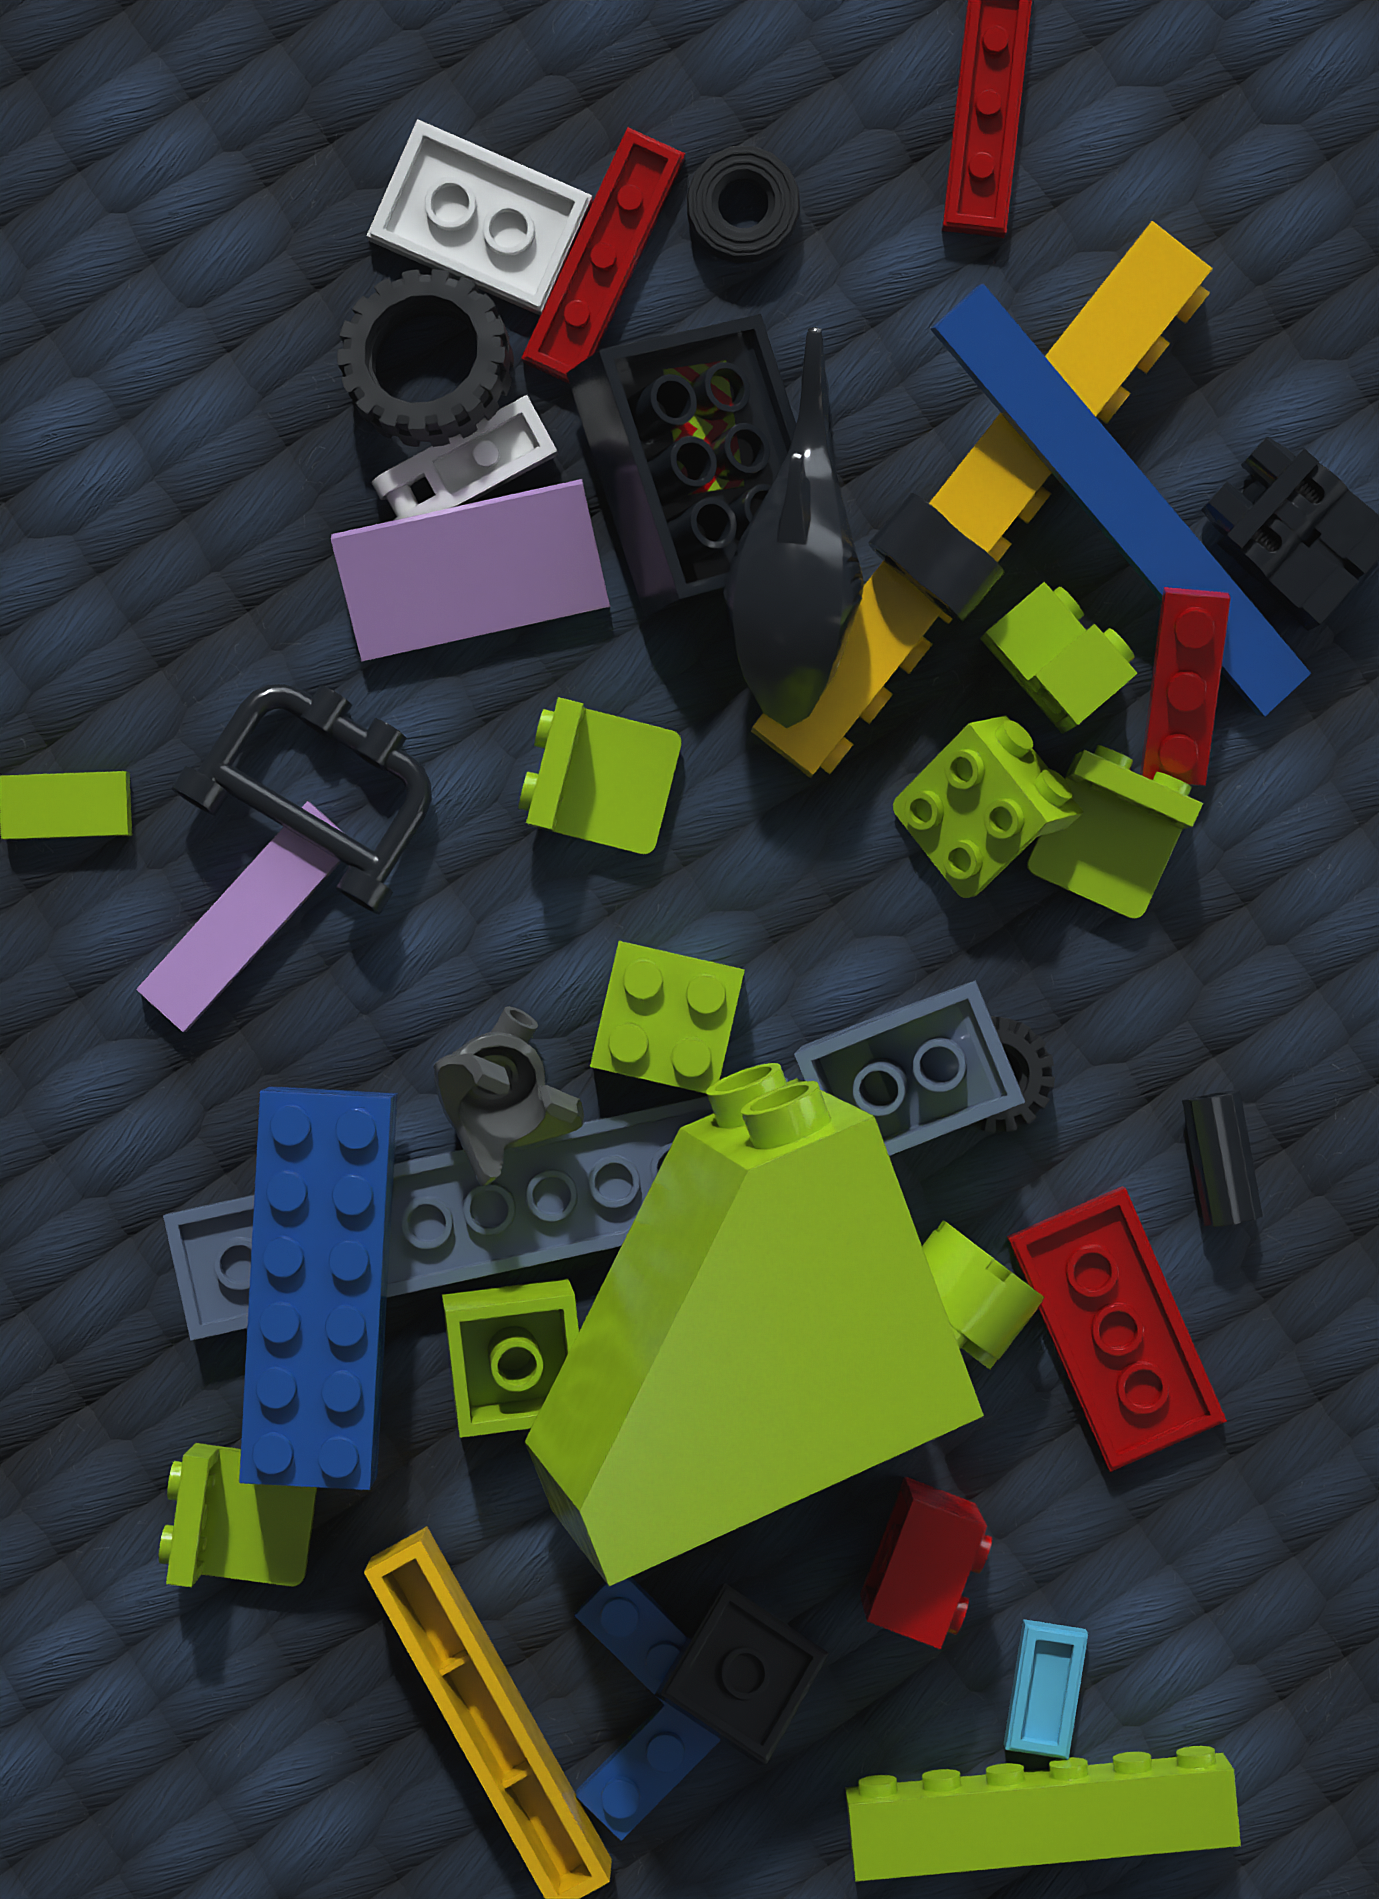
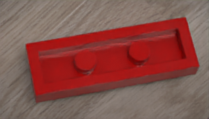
(1185, 684)

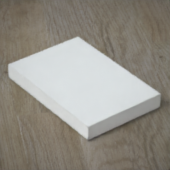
(479, 217)

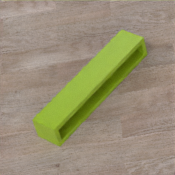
(1042, 1814)

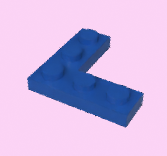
(667, 1741)

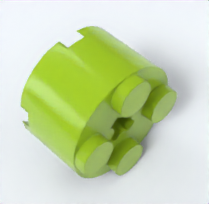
(979, 1294)

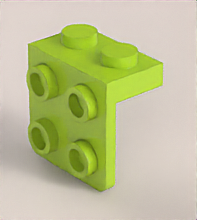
(600, 777)
(984, 803)
(1122, 837)
(232, 1525)

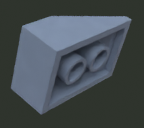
(918, 1067)

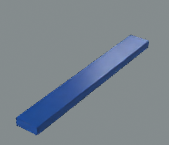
(1112, 488)

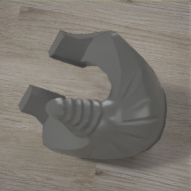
(499, 1095)

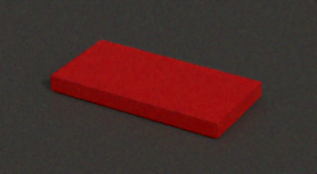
(1117, 1328)

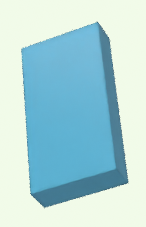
(1045, 1689)

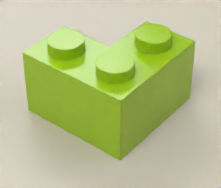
(1057, 659)

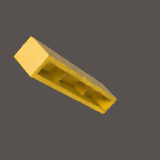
(489, 1718)

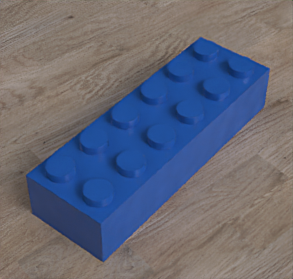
(318, 1288)

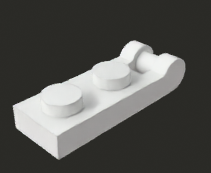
(471, 466)

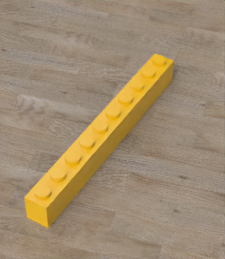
(997, 484)

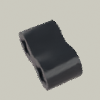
(936, 557)

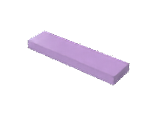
(238, 926)

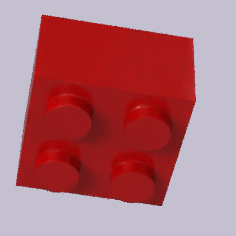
(925, 1564)

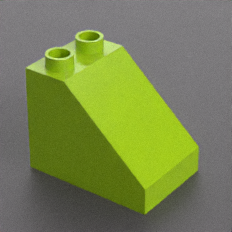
(749, 1333)

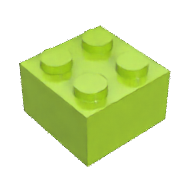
(667, 1017)
(507, 1352)

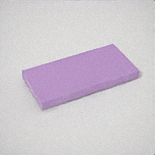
(470, 570)

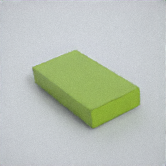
(65, 805)

